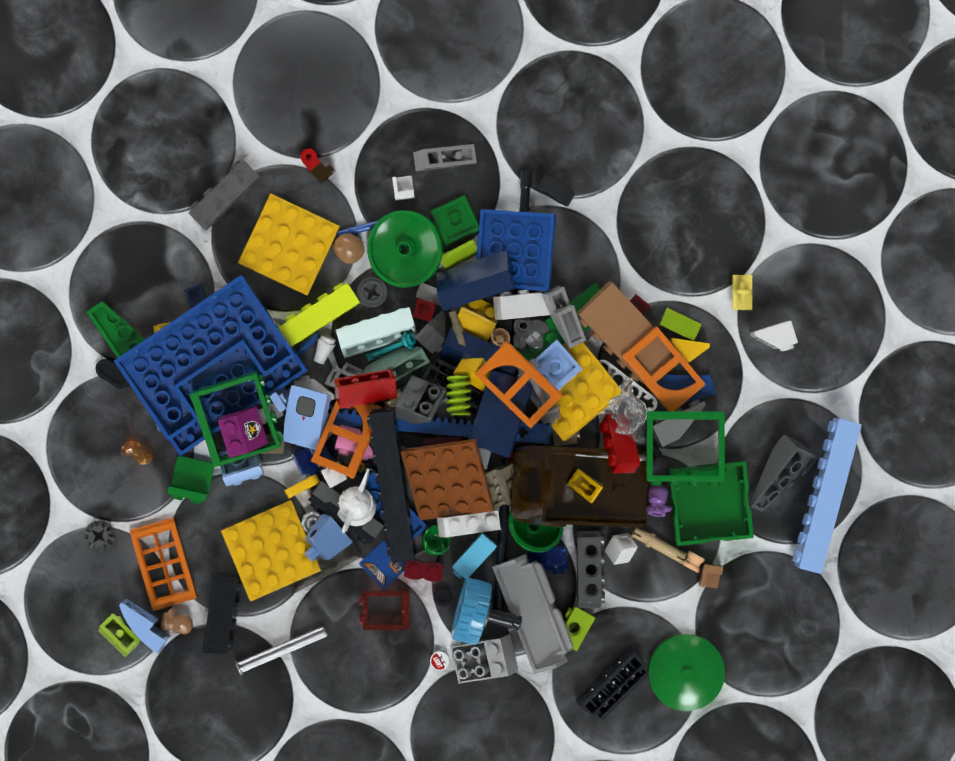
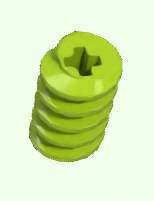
(458, 395)

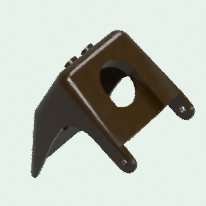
(546, 499)

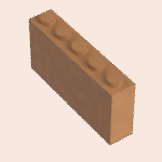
(620, 327)

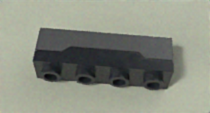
(327, 500)

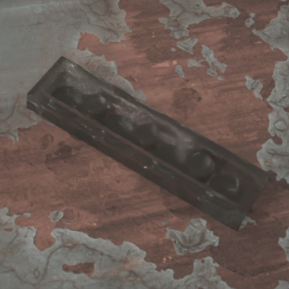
(342, 559)

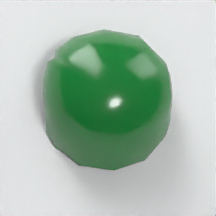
(433, 543)

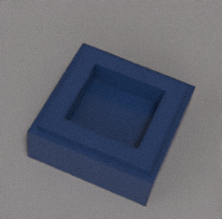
(195, 294)

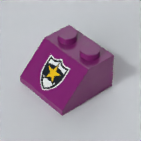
(242, 431)

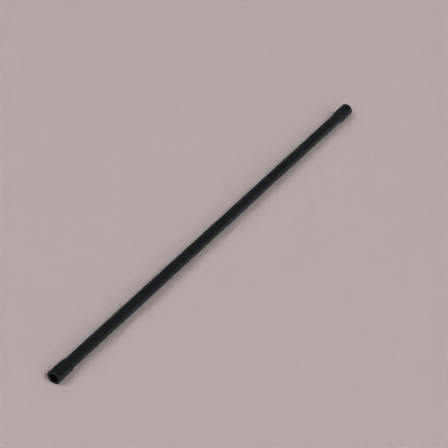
(498, 598)

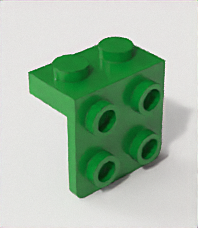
(191, 480)

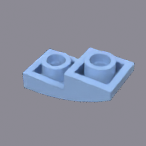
(280, 398)

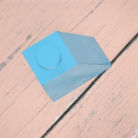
(474, 556)

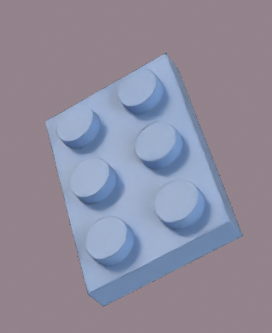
(556, 367)

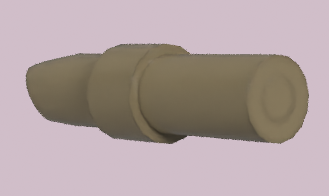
(457, 328)

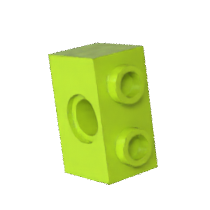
(584, 620)

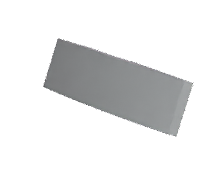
(564, 316)

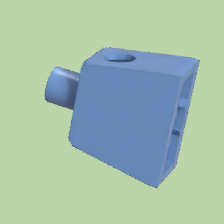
(326, 539)

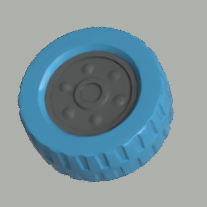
(475, 612)

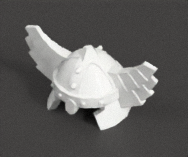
(356, 505)

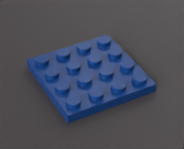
(528, 241)

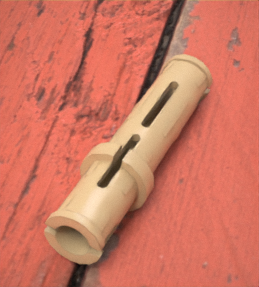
(658, 544)

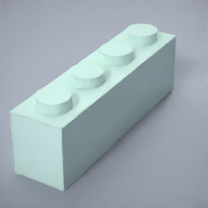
(375, 332)

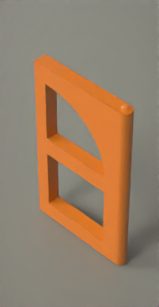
(510, 356)
(669, 398)
(362, 441)

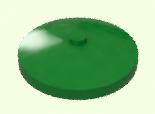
(405, 248)
(686, 672)

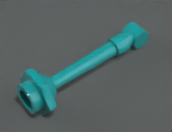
(408, 341)

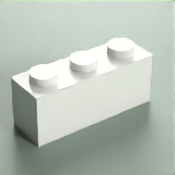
(519, 305)
(468, 524)

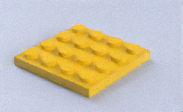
(289, 244)
(584, 394)
(270, 550)

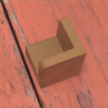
(710, 575)

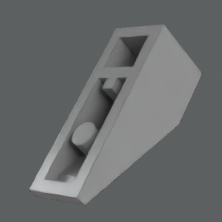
(444, 157)

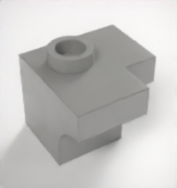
(347, 370)

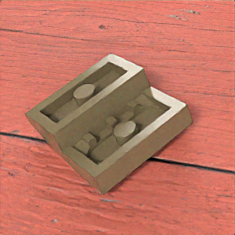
(500, 484)

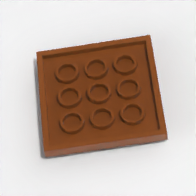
(447, 479)

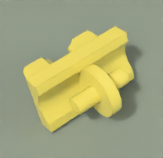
(741, 292)

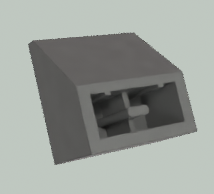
(419, 401)

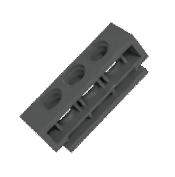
(584, 598)

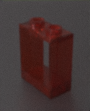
(363, 601)

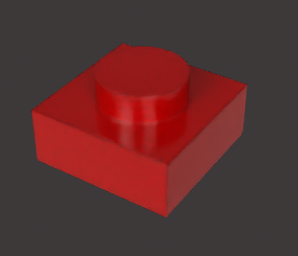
(424, 310)

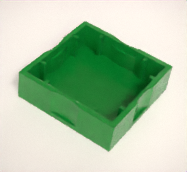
(711, 511)

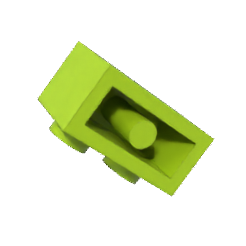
(119, 634)

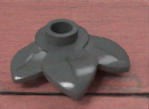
(531, 335)

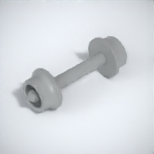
(553, 413)

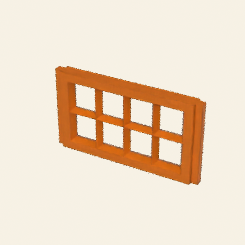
(173, 598)

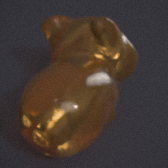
(139, 451)

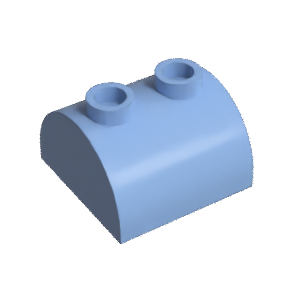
(241, 470)

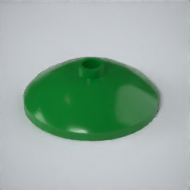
(539, 540)

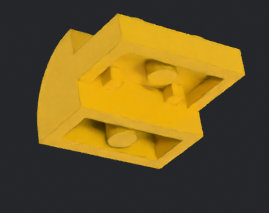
(478, 319)

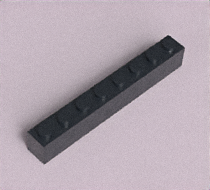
(392, 484)

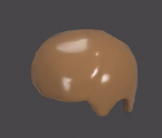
(349, 248)

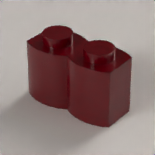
(430, 570)

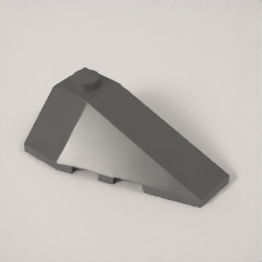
(433, 334)
(784, 465)

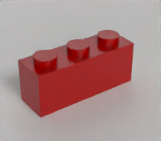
(365, 388)
(621, 448)

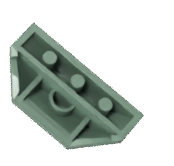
(403, 363)

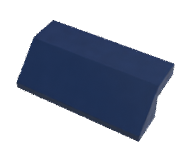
(475, 280)
(475, 348)
(495, 422)

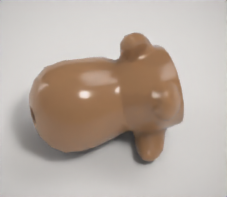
(177, 623)

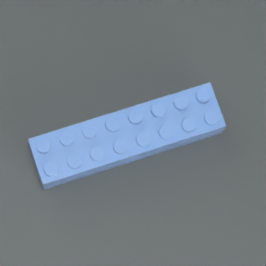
(827, 495)

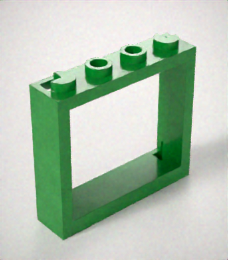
(675, 415)
(206, 428)

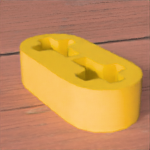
(302, 486)

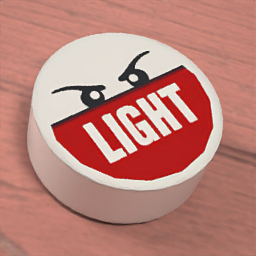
(439, 660)

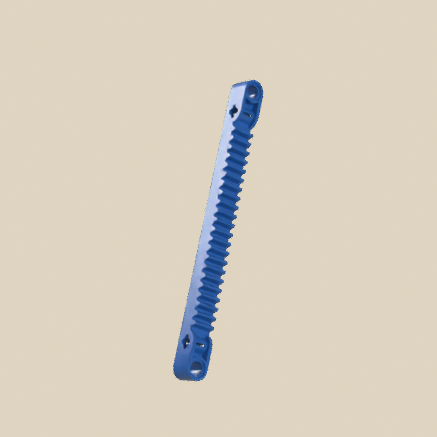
(537, 434)

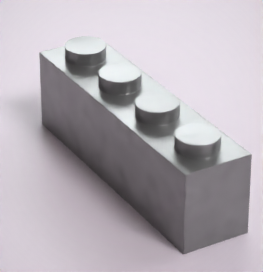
(224, 195)

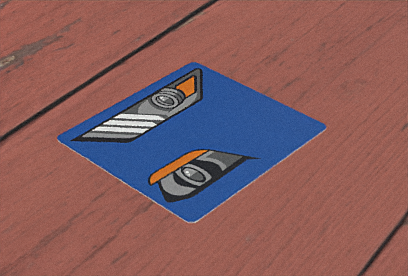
(380, 566)

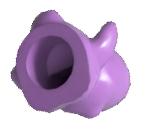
(657, 499)

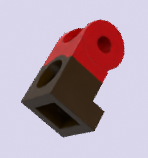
(310, 160)

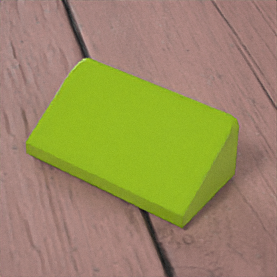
(459, 254)
(680, 324)

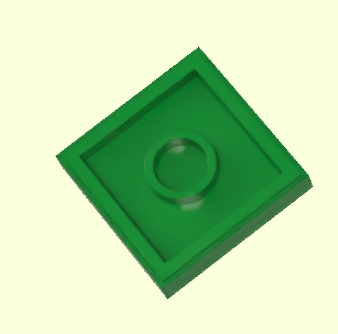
(455, 220)

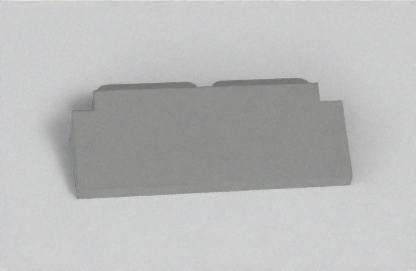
(542, 624)

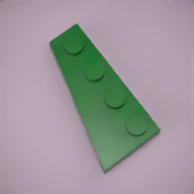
(114, 329)

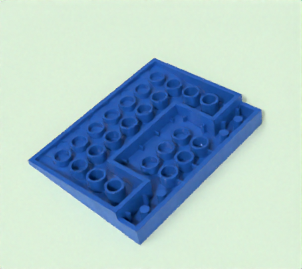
(205, 346)

